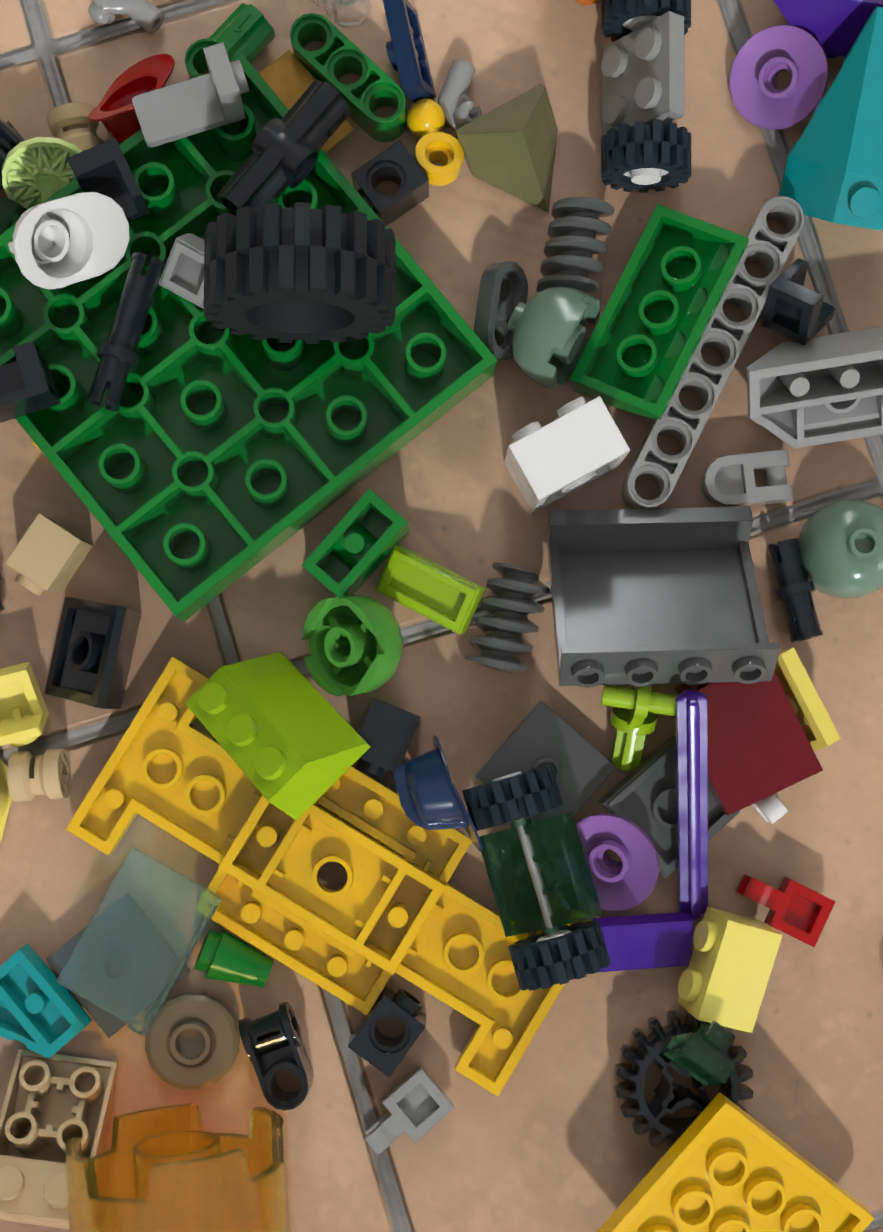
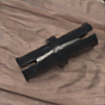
(794, 590)

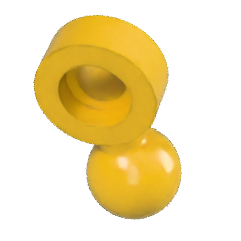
(426, 122)

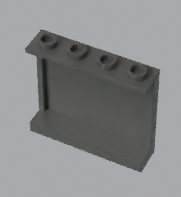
(656, 597)

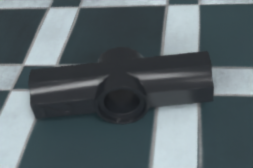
(286, 149)

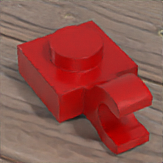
(792, 907)

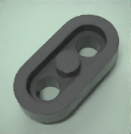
(500, 291)

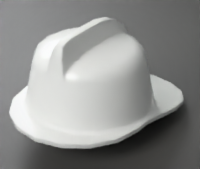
(70, 239)

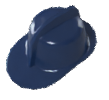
(430, 796)

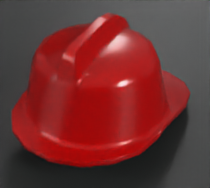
(116, 106)

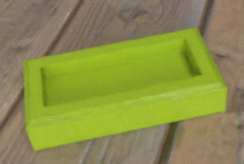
(430, 589)

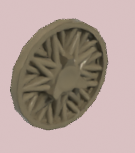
(192, 1041)

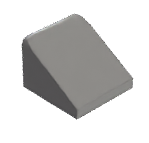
(185, 269)

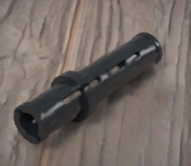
(119, 351)

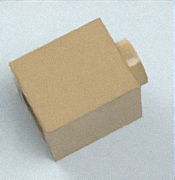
(47, 556)

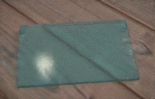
(139, 940)

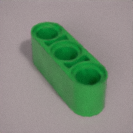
(343, 57)

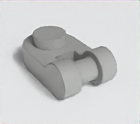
(732, 480)

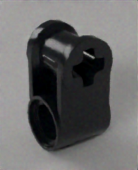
(276, 1053)

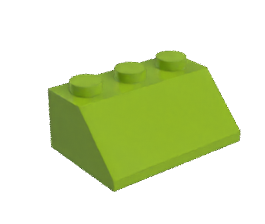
(278, 730)

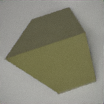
(515, 147)

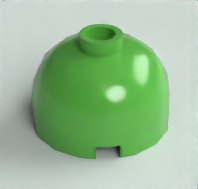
(352, 644)

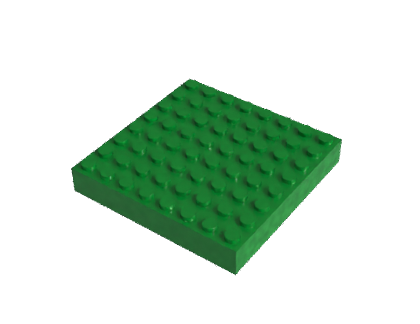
(220, 433)

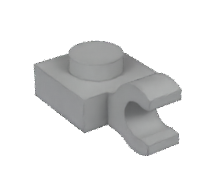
(413, 1107)

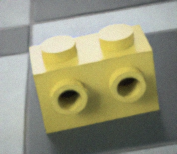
(728, 969)

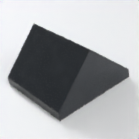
(93, 653)

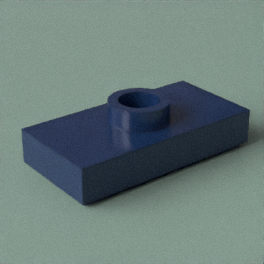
(408, 50)

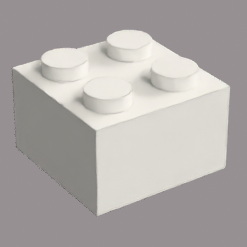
(565, 453)

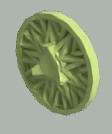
(37, 170)

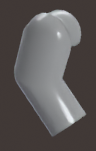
(453, 97)

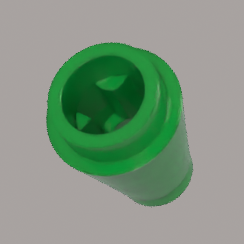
(232, 960)

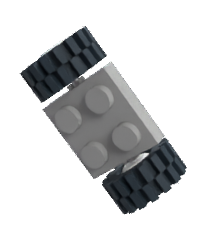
(643, 94)

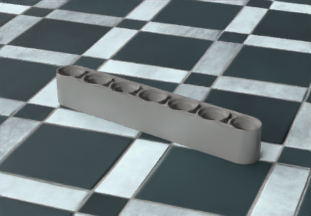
(728, 338)

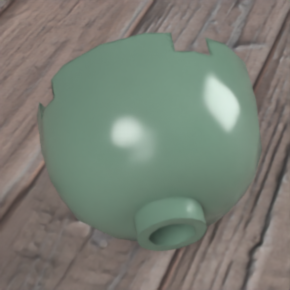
(552, 333)
(844, 548)

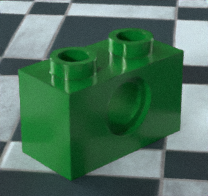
(357, 545)

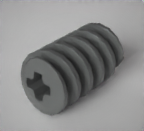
(574, 243)
(508, 619)

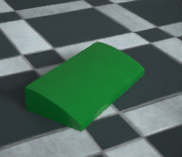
(658, 313)

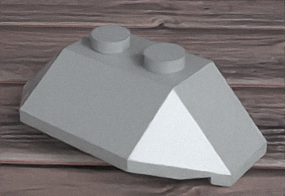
(820, 389)

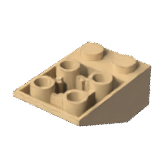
(40, 1112)

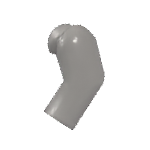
(140, 11)

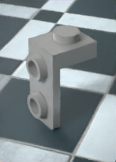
(194, 103)

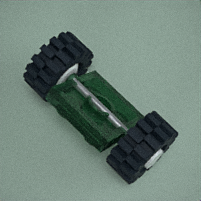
(539, 878)

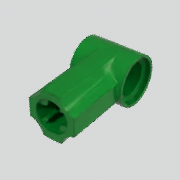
(242, 32)

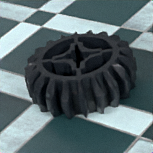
(669, 1095)

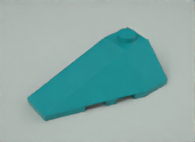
(839, 157)

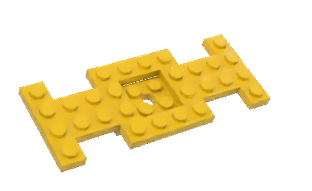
(347, 940)

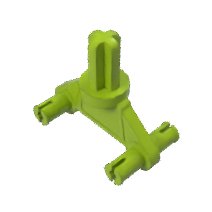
(634, 718)

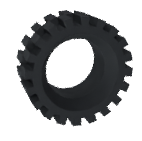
(299, 274)

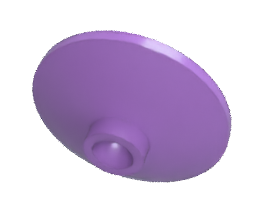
(759, 64)
(624, 882)

